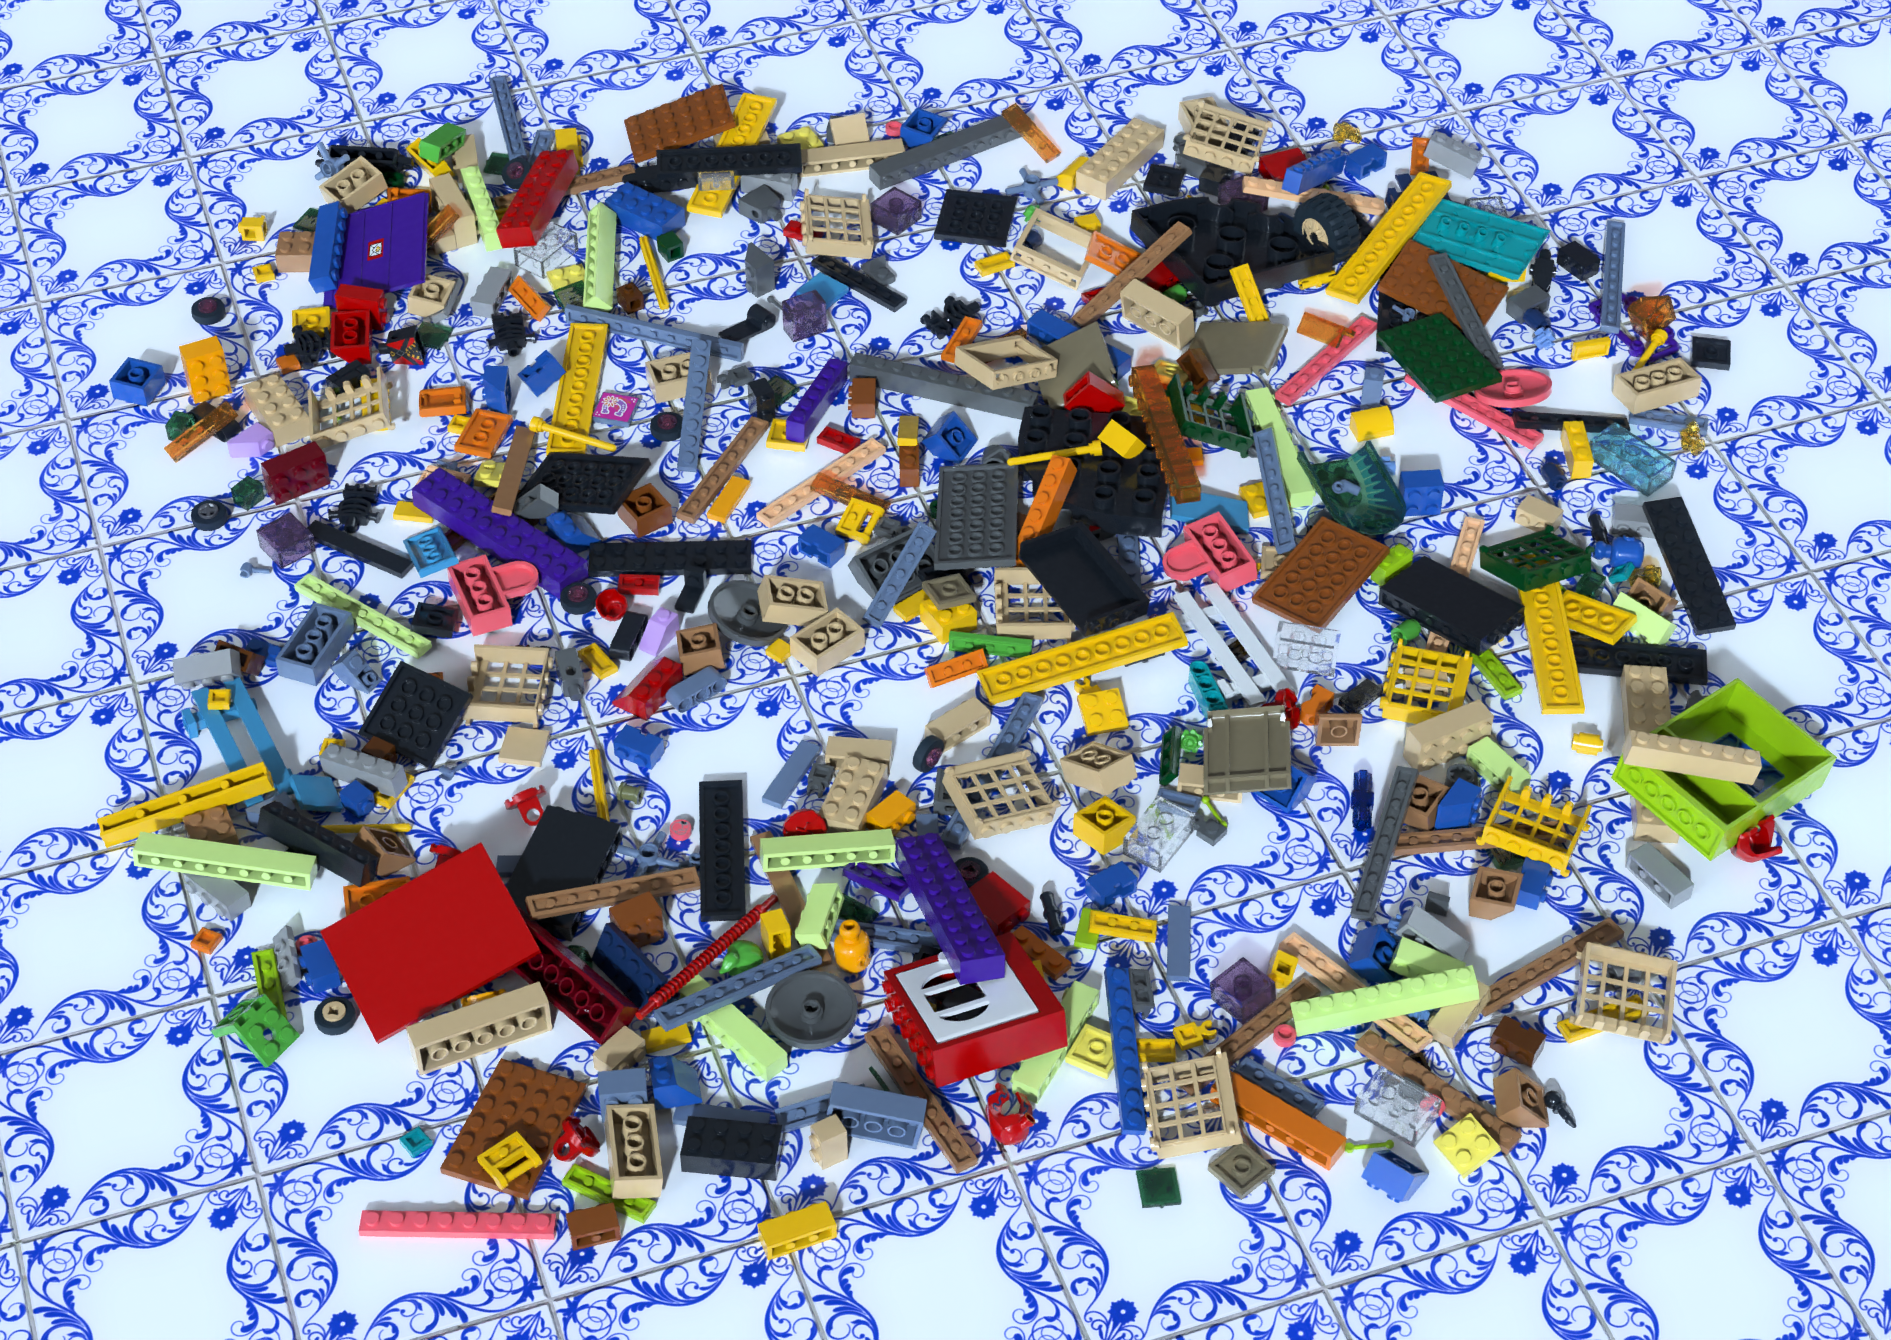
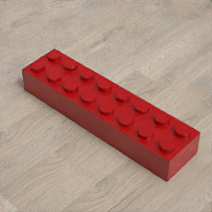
(537, 199)

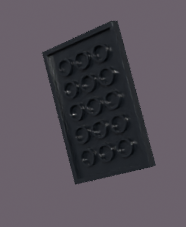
(588, 481)

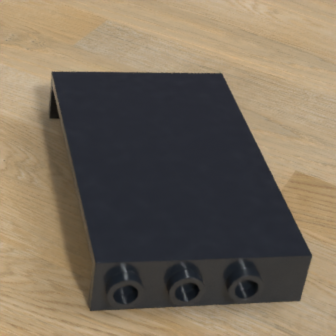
(1083, 578)
(1451, 605)
(561, 855)

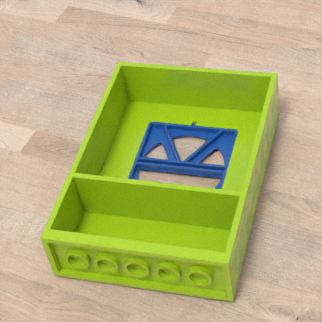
(1717, 811)

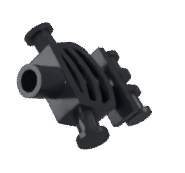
(953, 315)
(509, 333)
(304, 341)
(356, 507)

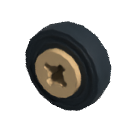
(334, 1024)

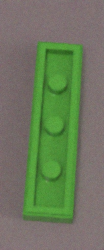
(991, 644)

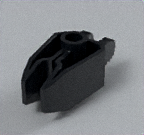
(1543, 270)

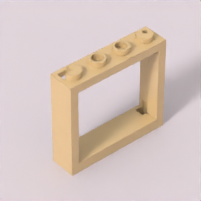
(1046, 265)
(972, 358)

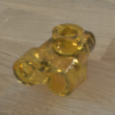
(1346, 131)
(1691, 439)
(1649, 573)

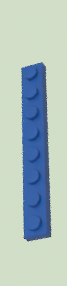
(1125, 1051)

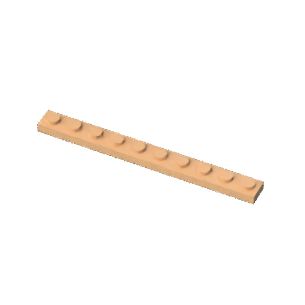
(1461, 563)

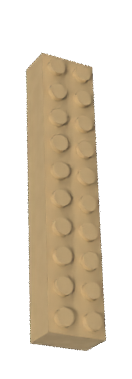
(1644, 709)

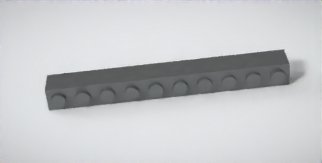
(941, 152)
(941, 386)

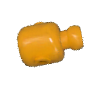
(852, 947)

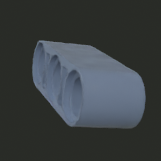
(696, 689)

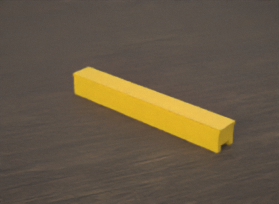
(172, 807)

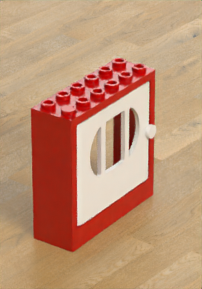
(1017, 1025)

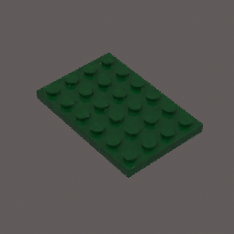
(1438, 357)

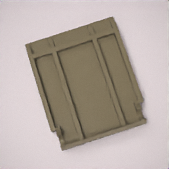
(1240, 346)
(1076, 355)
(1247, 750)

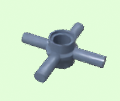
(330, 165)
(1031, 186)
(649, 856)

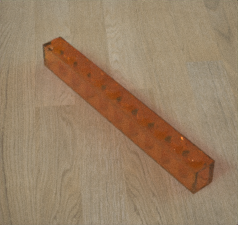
(1165, 434)

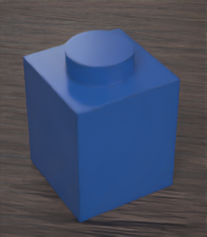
(357, 799)

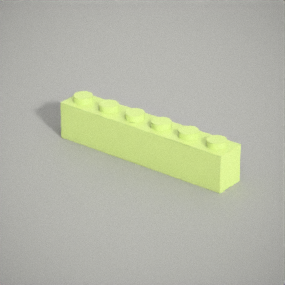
(480, 202)
(827, 850)
(740, 1035)
(1037, 1072)

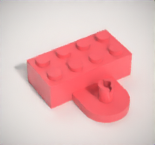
(1213, 550)
(485, 589)

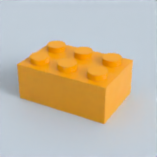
(205, 369)

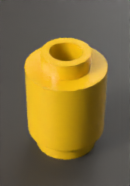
(1587, 743)

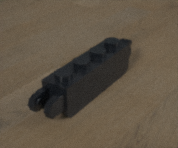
(382, 158)
(647, 179)

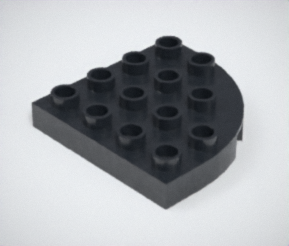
(1227, 239)
(1107, 489)

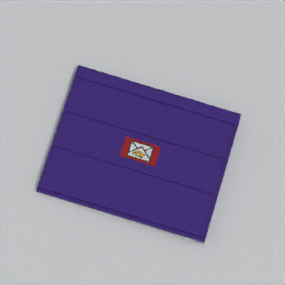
(385, 246)

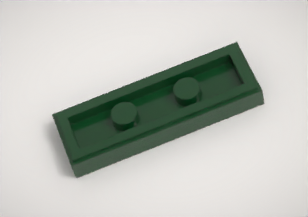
(1170, 756)

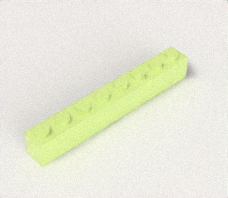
(600, 259)
(1267, 415)
(225, 861)
(1385, 1000)

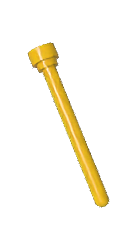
(1657, 338)
(539, 425)
(1092, 448)
(355, 828)

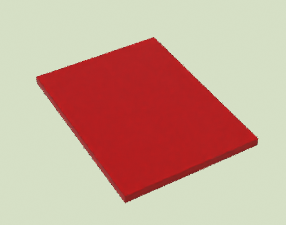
(430, 942)

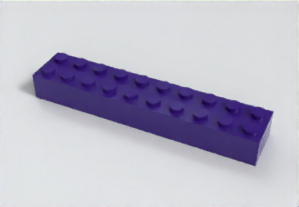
(499, 535)
(950, 909)

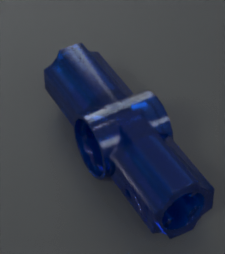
(1362, 800)

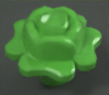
(1029, 212)
(1191, 741)

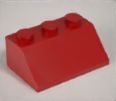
(352, 335)
(649, 688)

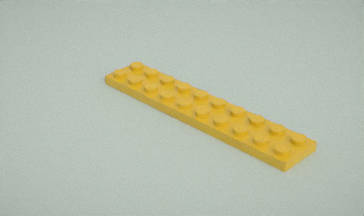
(751, 120)
(1388, 238)
(578, 385)
(1551, 648)
(1082, 658)

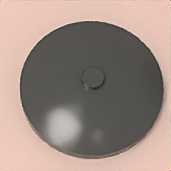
(738, 614)
(811, 1010)

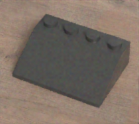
(874, 565)

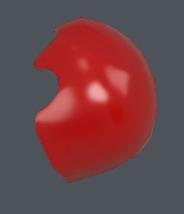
(611, 605)

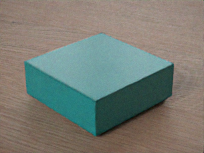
(1621, 573)
(415, 1142)

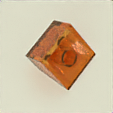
(1651, 314)

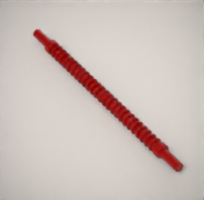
(705, 958)

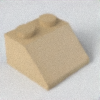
(429, 296)

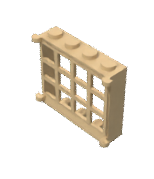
(1220, 155)
(835, 247)
(355, 427)
(1025, 629)
(507, 711)
(1008, 822)
(1629, 960)
(1205, 1141)

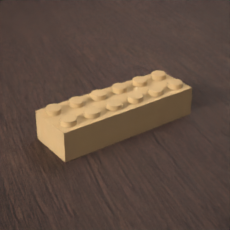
(1119, 159)
(479, 1028)

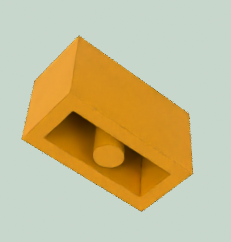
(892, 813)

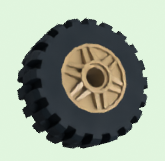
(1331, 222)

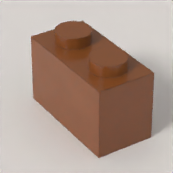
(863, 397)
(909, 466)
(593, 1226)

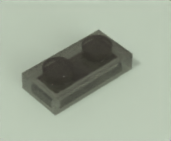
(1360, 696)

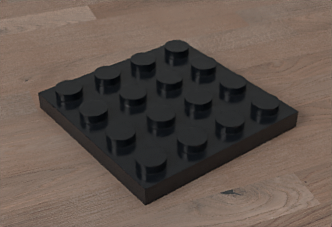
(975, 218)
(416, 714)

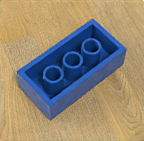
(645, 211)

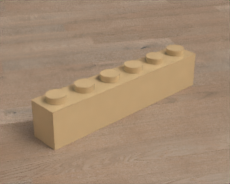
(847, 157)
(1691, 757)

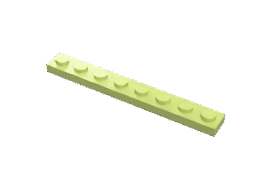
(364, 616)

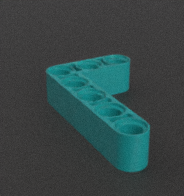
(1205, 688)

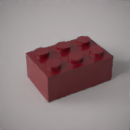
(295, 473)

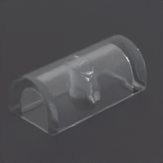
(716, 180)

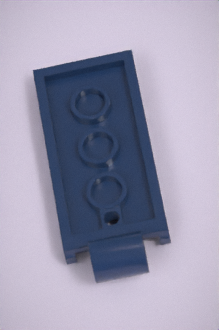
(628, 967)

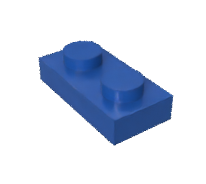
(265, 649)

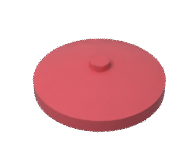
(1517, 389)

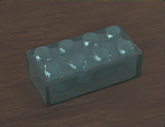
(1632, 459)

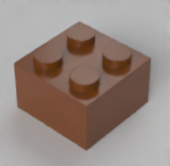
(645, 510)
(639, 919)

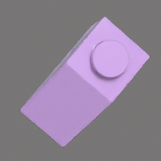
(251, 442)
(659, 631)

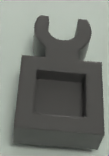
(737, 377)
(889, 528)
(819, 777)
(1209, 830)

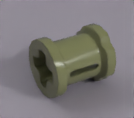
(630, 793)

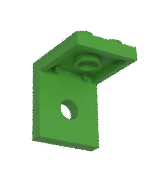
(249, 1022)

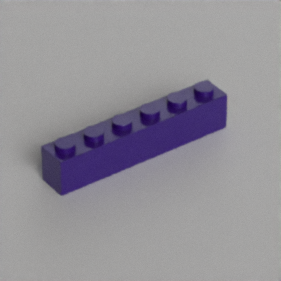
(816, 400)

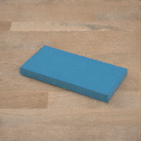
(1232, 510)
(430, 551)

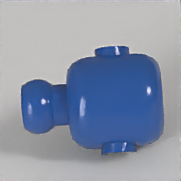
(1620, 551)

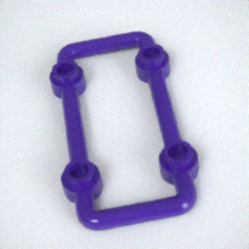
(1636, 347)

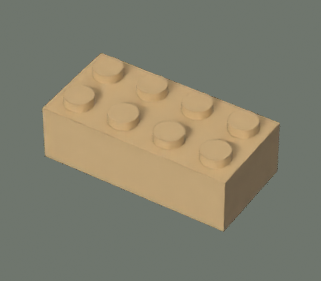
(446, 191)
(1157, 314)
(1656, 385)
(277, 409)
(1447, 735)
(853, 794)
(633, 1151)

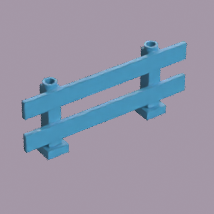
(246, 709)

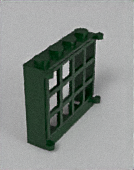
(1181, 408)
(1573, 562)

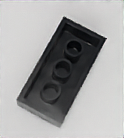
(731, 1148)

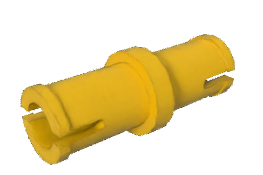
(1316, 280)

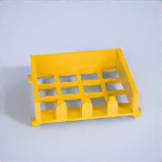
(1429, 660)
(1526, 844)

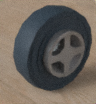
(209, 515)

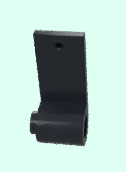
(757, 321)

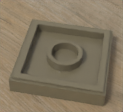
(949, 591)
(1241, 1169)

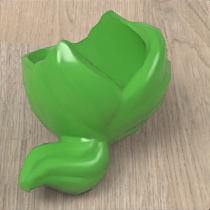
(741, 957)

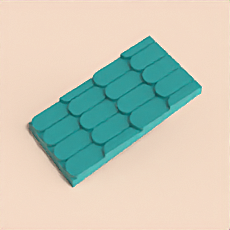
(1481, 238)

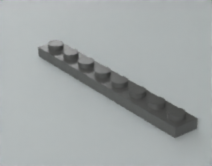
(1463, 308)
(1384, 844)

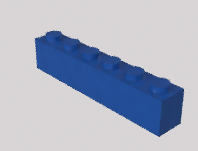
(1314, 171)
(327, 247)
(1049, 328)

